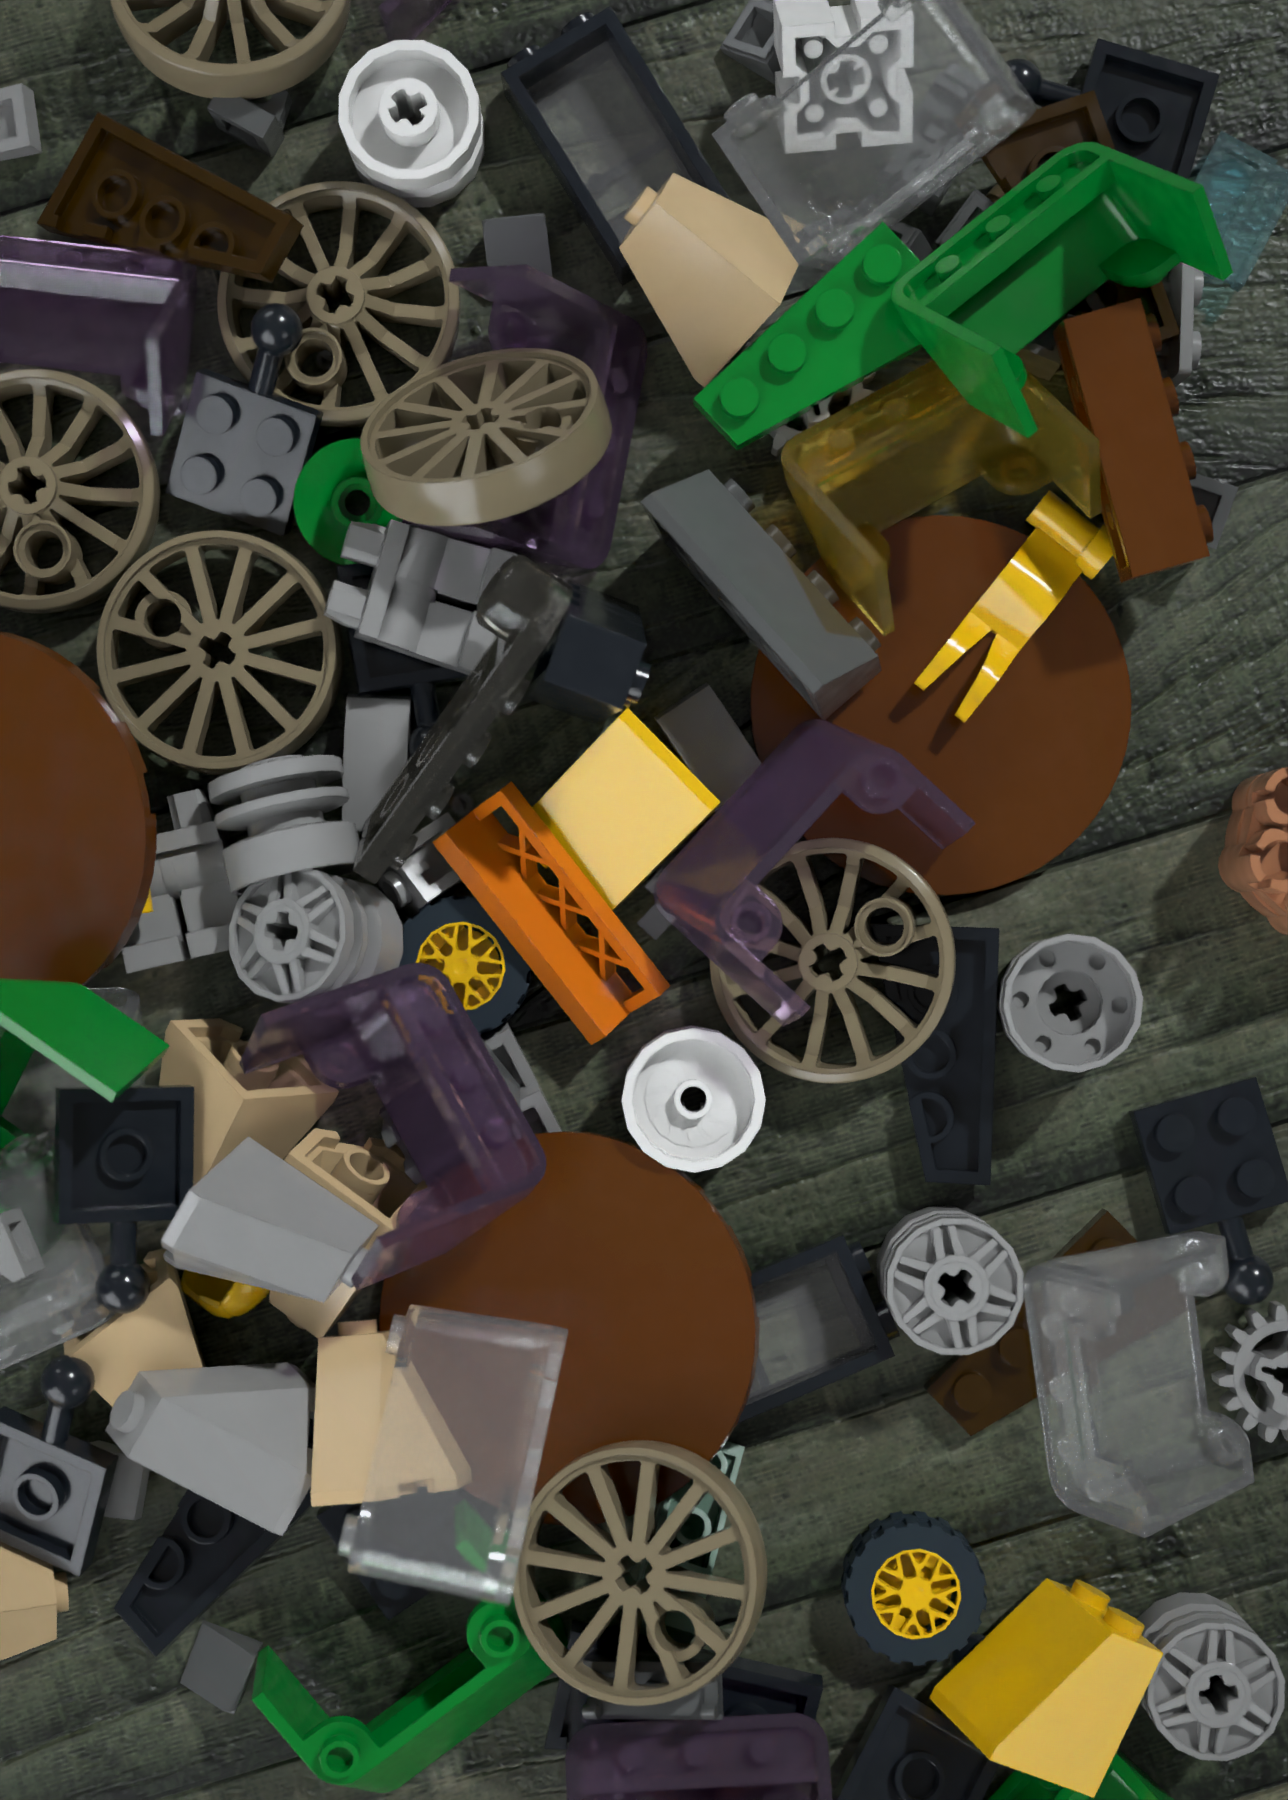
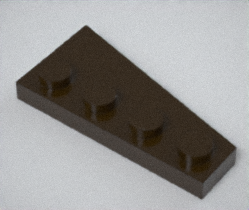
(1039, 139)
(159, 204)
(1002, 1377)

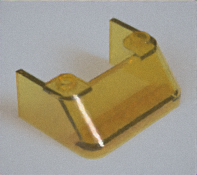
(912, 449)

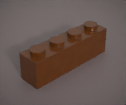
(1142, 464)

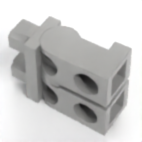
(407, 577)
(186, 890)

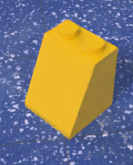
(624, 808)
(1053, 1685)

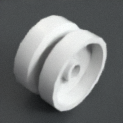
(406, 86)
(663, 1124)

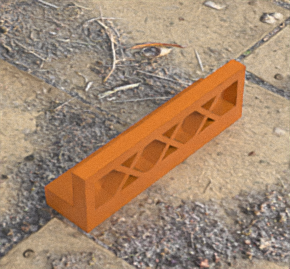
(543, 918)

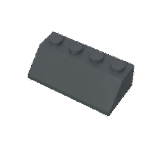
(764, 590)

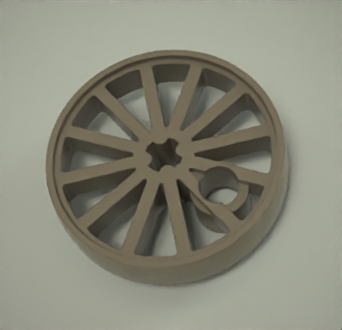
(246, 78)
(365, 290)
(485, 437)
(31, 524)
(199, 638)
(857, 945)
(651, 1595)

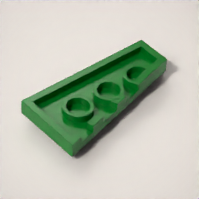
(817, 346)

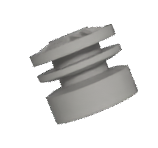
(283, 813)
(312, 935)
(1104, 1015)
(947, 1241)
(1201, 1641)

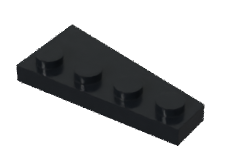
(955, 1067)
(193, 1567)
(747, 1690)

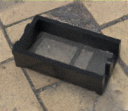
(602, 125)
(815, 1323)

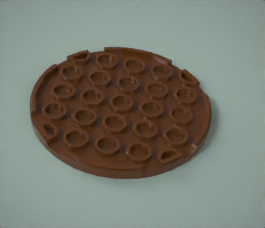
(1026, 760)
(70, 820)
(648, 1297)

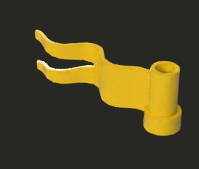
(1024, 594)

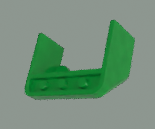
(1043, 252)
(75, 1033)
(421, 1724)

